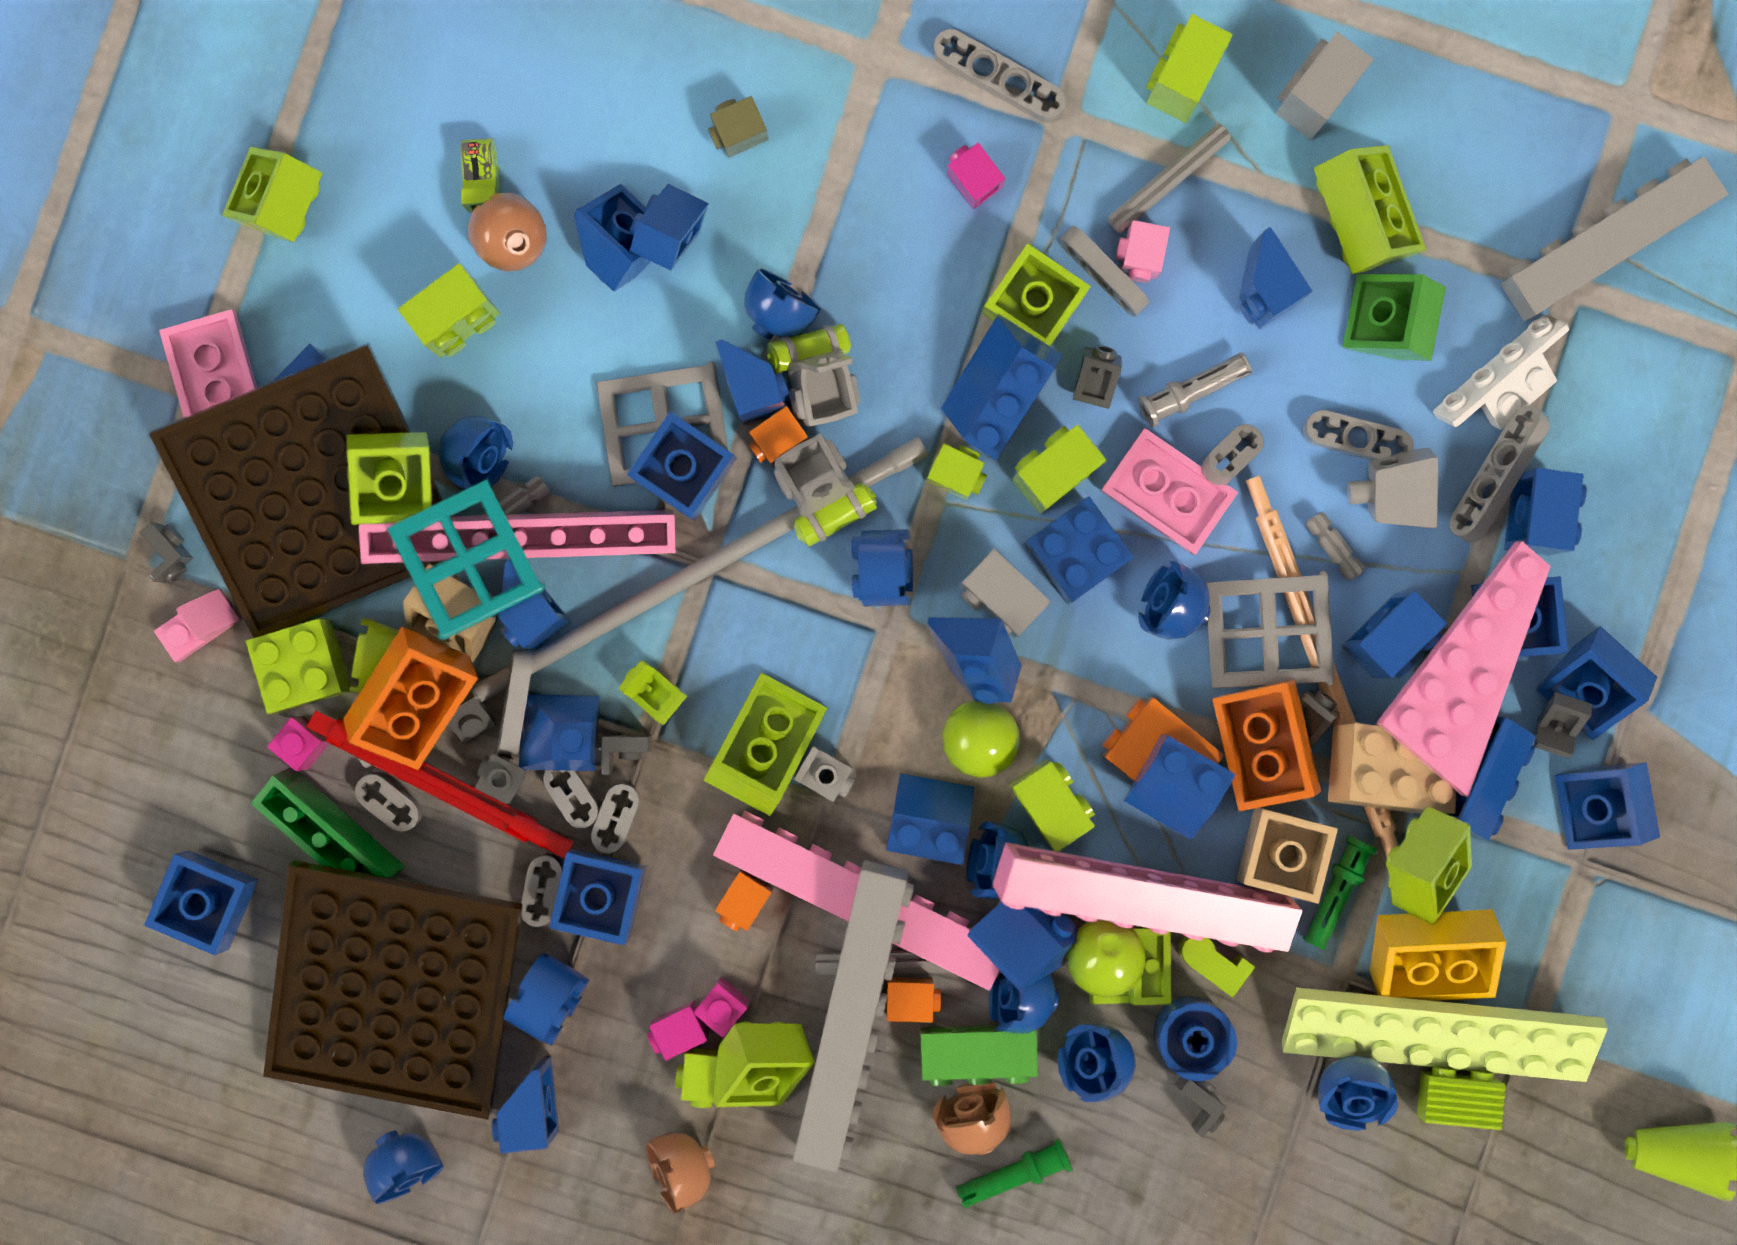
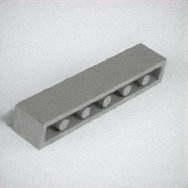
(1614, 238)

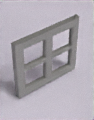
(657, 384)
(1270, 631)

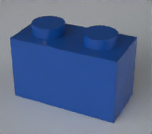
(667, 226)

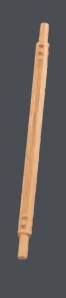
(1303, 613)

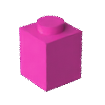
(974, 174)
(298, 744)
(721, 1007)
(677, 1031)

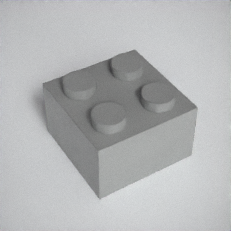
(1322, 84)
(1003, 593)

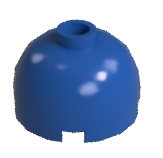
(777, 306)
(474, 451)
(1176, 602)
(986, 855)
(1024, 1009)
(1096, 1062)
(1356, 1093)
(399, 1164)

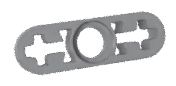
(1104, 271)
(1333, 421)
(515, 702)

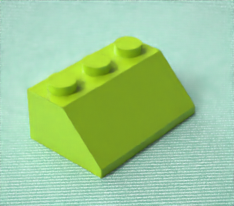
(1369, 208)

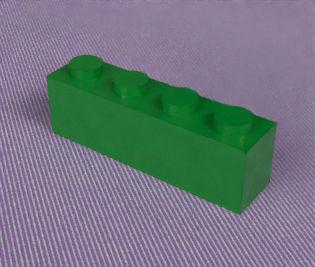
(322, 827)

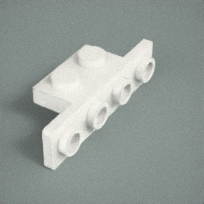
(1509, 379)

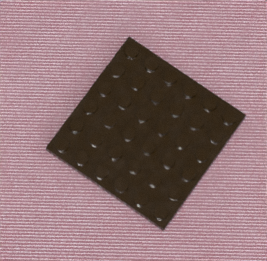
(274, 488)
(391, 989)

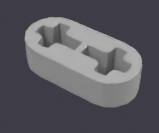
(1237, 459)
(564, 801)
(382, 809)
(607, 814)
(533, 888)

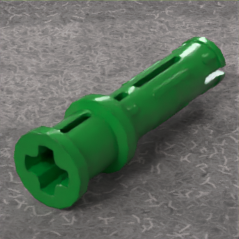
(1318, 934)
(1031, 1168)

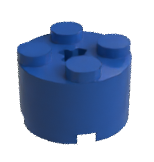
(883, 568)
(546, 998)
(1208, 1054)

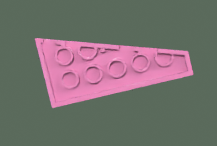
(1458, 689)

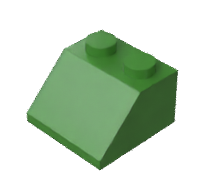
(1394, 316)

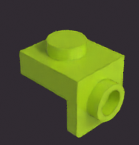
(652, 691)

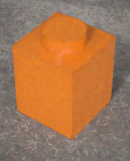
(776, 436)
(743, 901)
(912, 999)

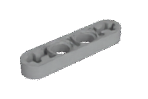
(995, 82)
(1504, 476)

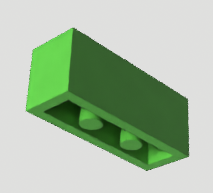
(977, 1055)

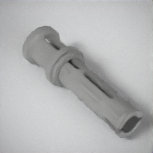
(1179, 396)

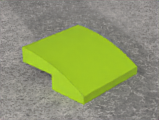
(1155, 983)

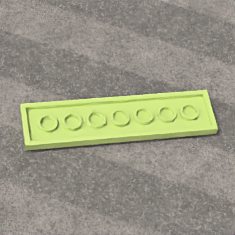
(1443, 1034)

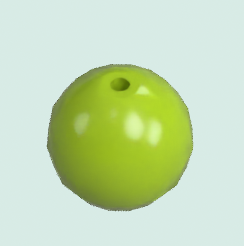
(980, 738)
(1106, 958)

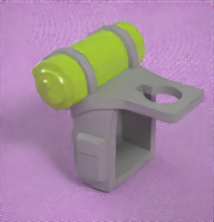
(818, 374)
(824, 494)

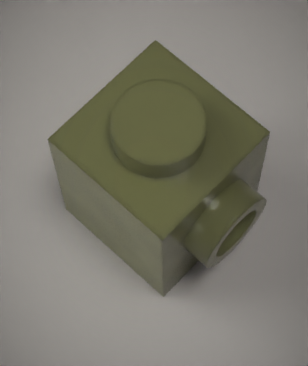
(737, 126)

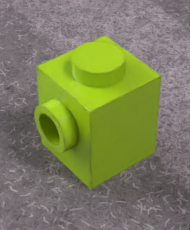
(958, 471)
(697, 1076)

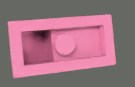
(197, 624)

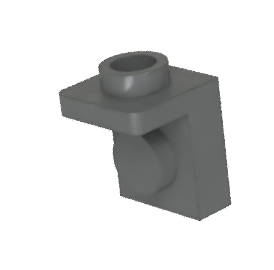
(1098, 376)
(629, 748)

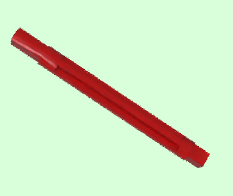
(449, 790)

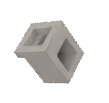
(814, 764)

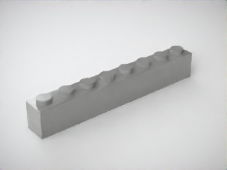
(851, 1016)

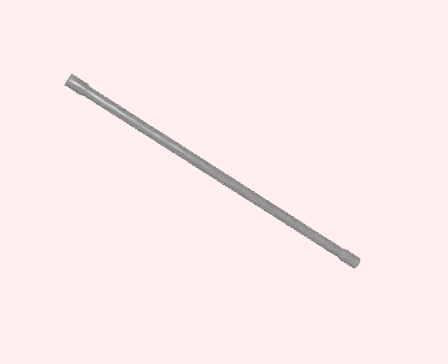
(894, 462)

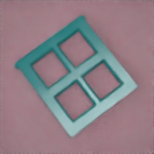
(464, 559)

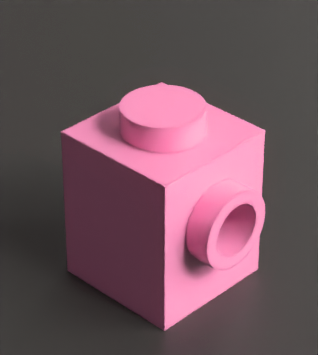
(1143, 251)

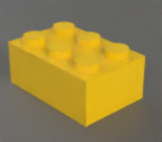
(1439, 961)

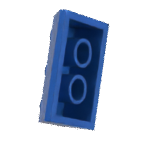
(999, 386)
(1496, 778)

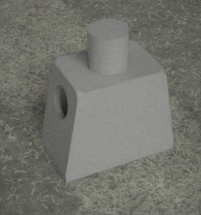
(1400, 489)

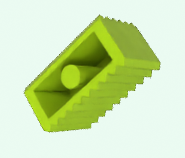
(1461, 1099)

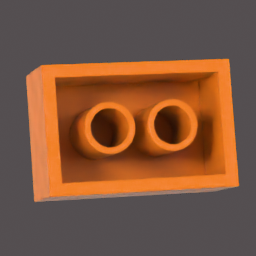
(409, 698)
(1267, 745)

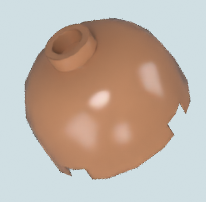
(507, 232)
(974, 1118)
(680, 1168)

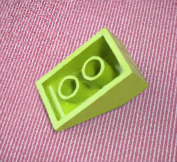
(765, 744)

